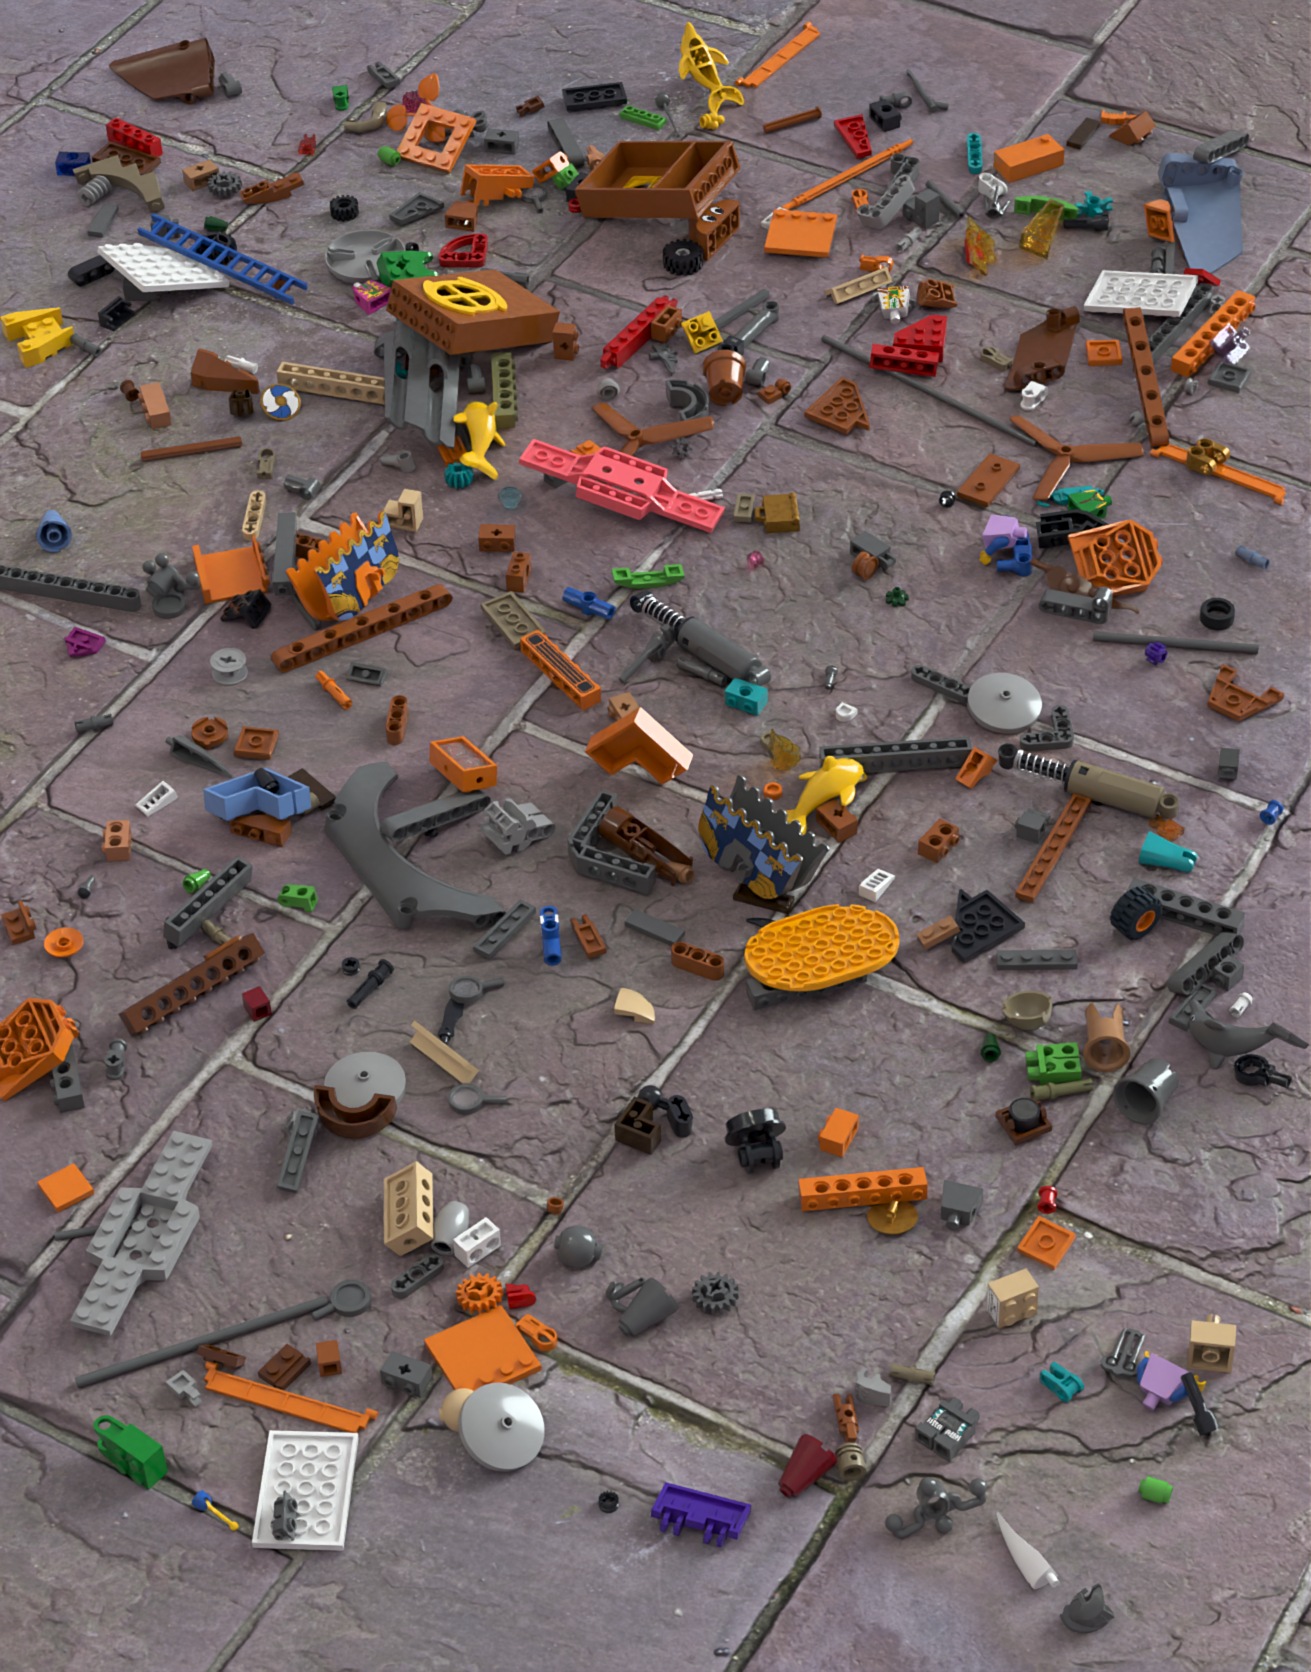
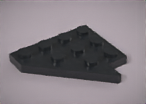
(982, 924)

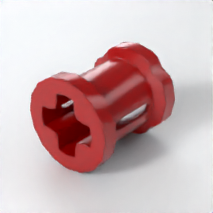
(1047, 1198)

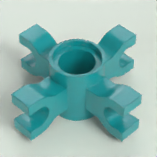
(1093, 205)

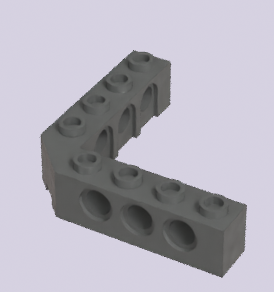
(601, 864)

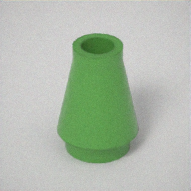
(195, 881)

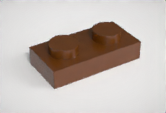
(213, 1354)

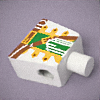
(894, 302)

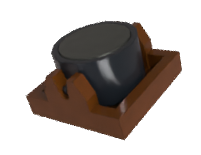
(1024, 1120)

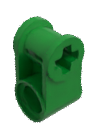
(341, 97)

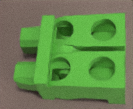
(1054, 1063)

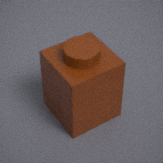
(328, 1358)

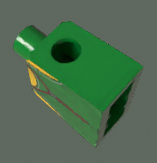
(1090, 502)

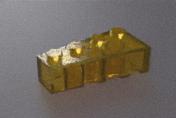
(1041, 231)

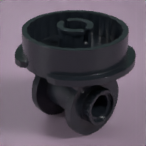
(756, 1127)

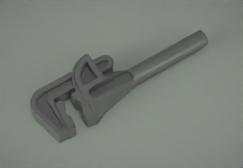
(654, 650)

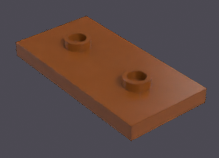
(988, 480)

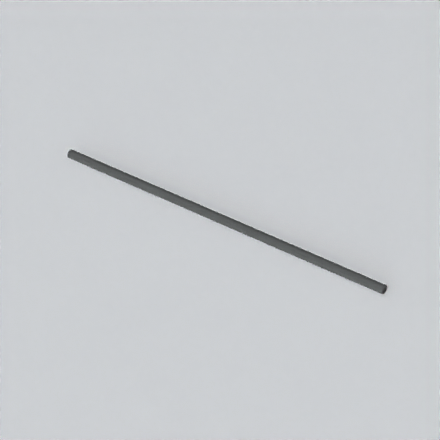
(933, 392)

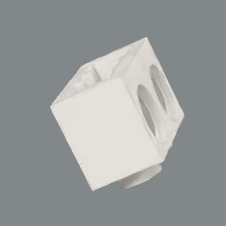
(477, 1242)

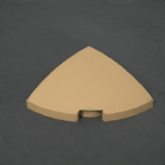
(634, 1004)

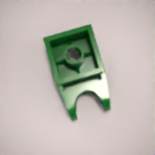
(403, 265)
(131, 1451)

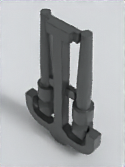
(1131, 1368)

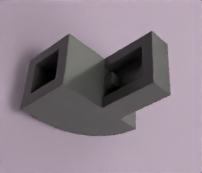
(1228, 763)

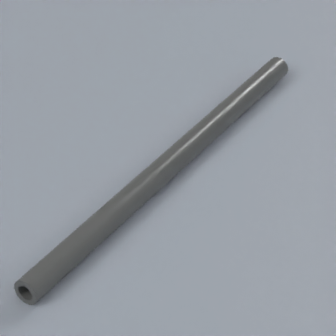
(1176, 642)

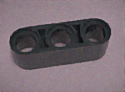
(90, 271)

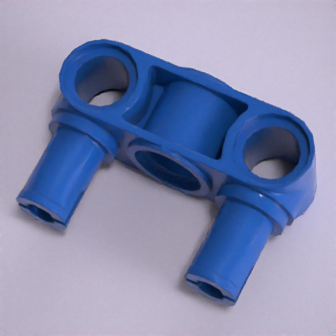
(1021, 558)

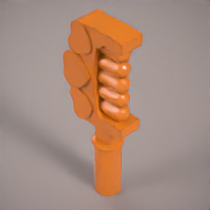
(1114, 119)

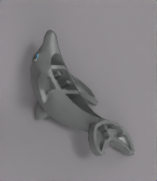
(1229, 1040)

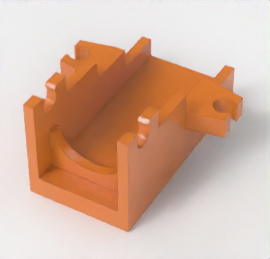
(494, 181)

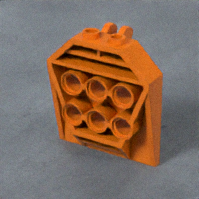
(1138, 546)
(32, 1043)

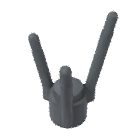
(994, 209)

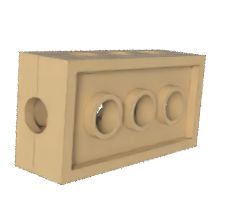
(408, 1209)

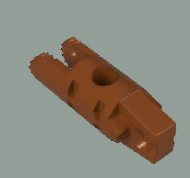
(846, 1417)

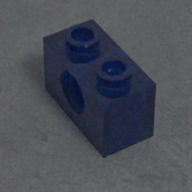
(68, 161)

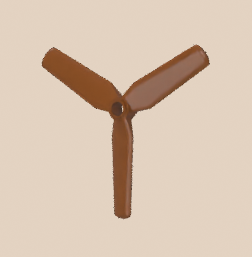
(660, 433)
(1067, 454)

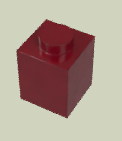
(256, 1003)

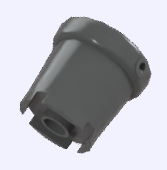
(1145, 1091)

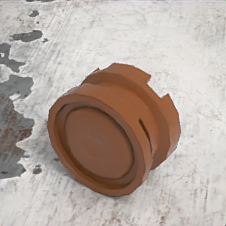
(865, 565)

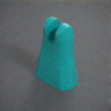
(1163, 853)

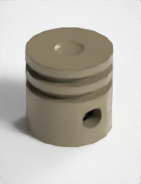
(850, 1459)

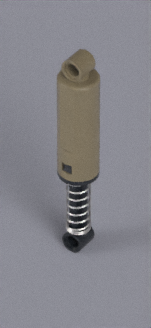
(1096, 783)

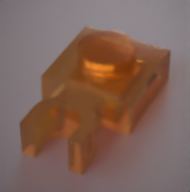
(1167, 829)

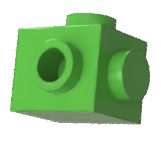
(565, 176)

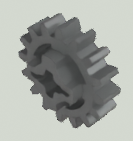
(224, 184)
(715, 1293)

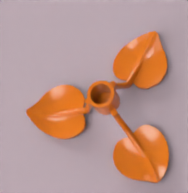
(428, 89)

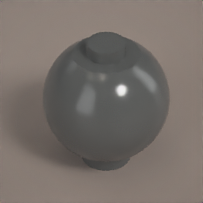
(577, 1247)

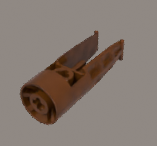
(640, 842)

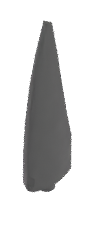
(192, 753)

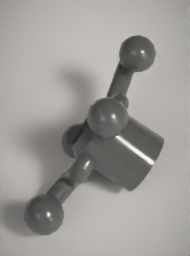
(168, 577)
(937, 1510)

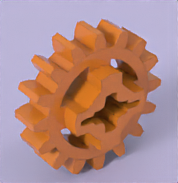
(479, 1293)

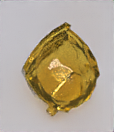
(783, 752)

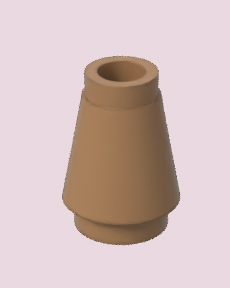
(684, 872)

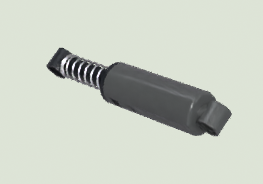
(704, 642)

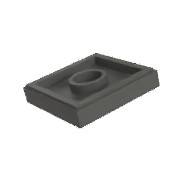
(1229, 376)

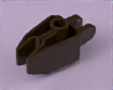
(241, 403)

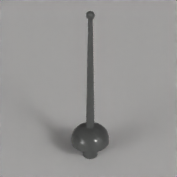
(662, 101)

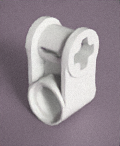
(988, 184)
(1033, 395)

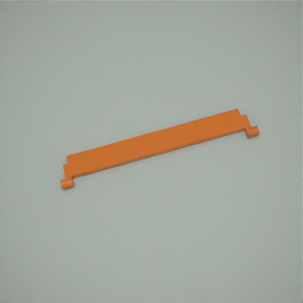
(781, 57)
(1228, 473)
(286, 1401)

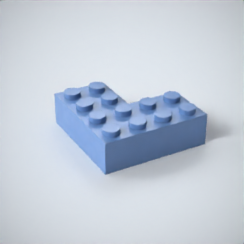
(244, 795)

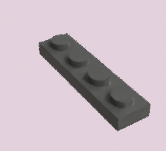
(504, 929)
(1036, 959)
(297, 1151)

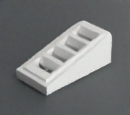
(164, 800)
(874, 893)

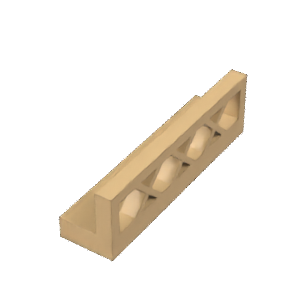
(859, 285)
(443, 1054)

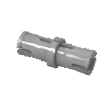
(908, 239)

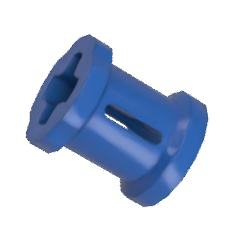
(1271, 812)

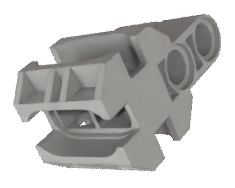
(516, 825)

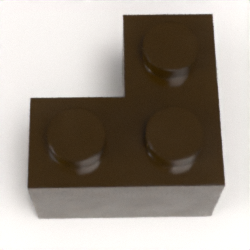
(637, 1128)

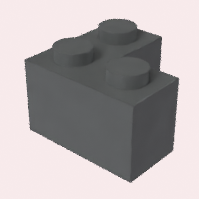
(923, 208)

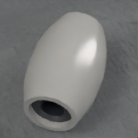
(449, 1224)

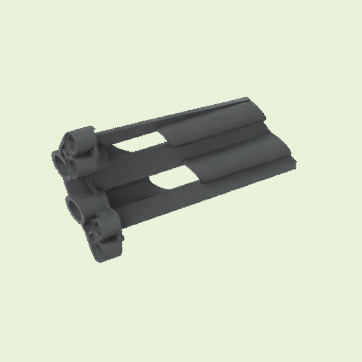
(411, 399)

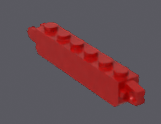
(634, 334)

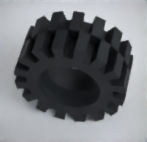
(344, 208)

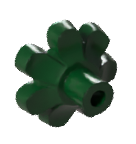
(897, 596)

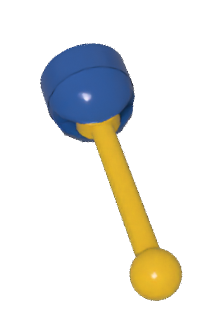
(203, 1501)

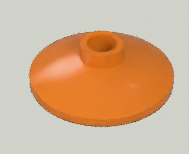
(63, 942)

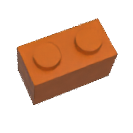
(838, 1132)

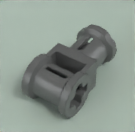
(114, 1059)

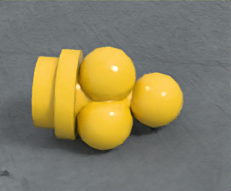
(711, 121)

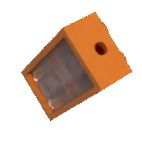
(463, 764)

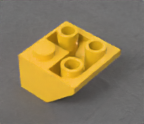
(701, 332)

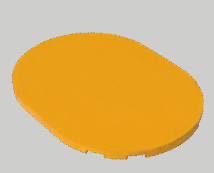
(821, 947)

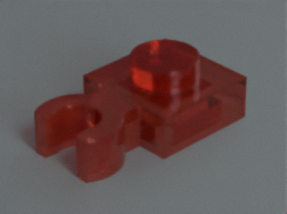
(307, 145)

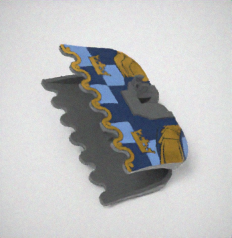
(758, 842)

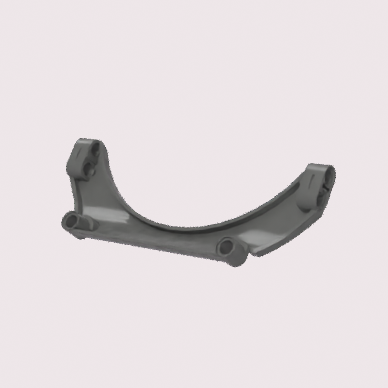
(389, 876)

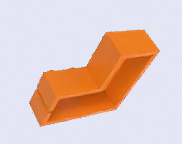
(640, 740)

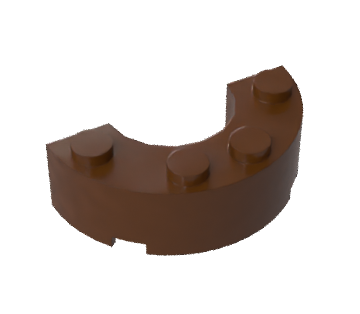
(357, 1121)

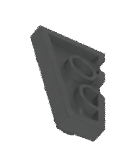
(416, 208)

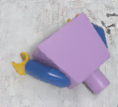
(1000, 533)
(1161, 1381)

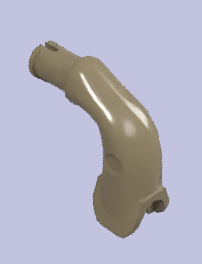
(379, 113)

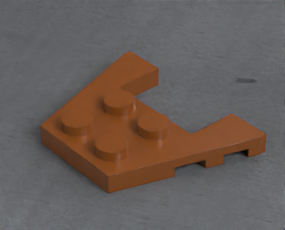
(1236, 701)

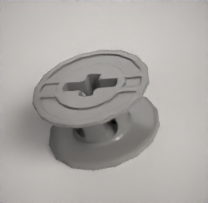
(228, 666)

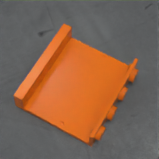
(231, 572)

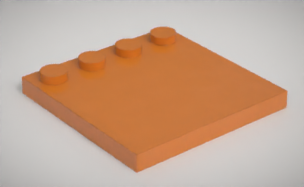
(800, 233)
(482, 1351)

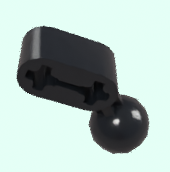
(677, 1109)

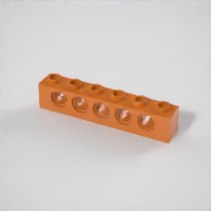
(862, 1189)

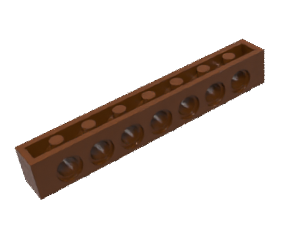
(133, 1017)

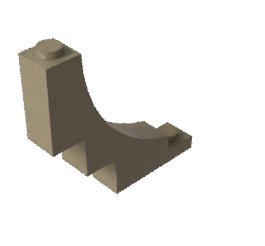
(128, 177)

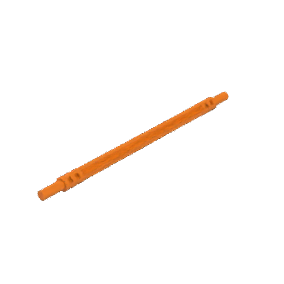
(846, 175)

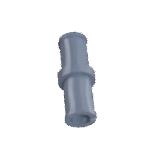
(1252, 557)

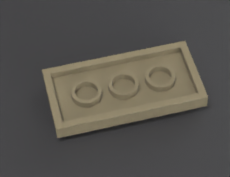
(511, 618)

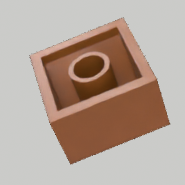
(1134, 129)

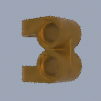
(1205, 455)

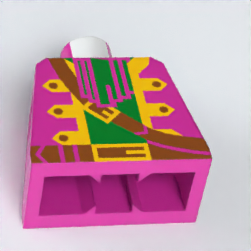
(371, 295)

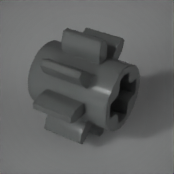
(676, 446)

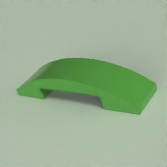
(1030, 204)
(648, 580)

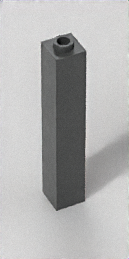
(284, 553)

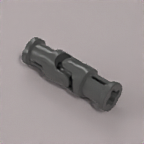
(1158, 260)

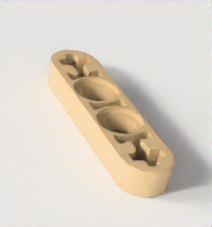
(254, 515)

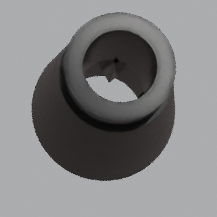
(266, 781)

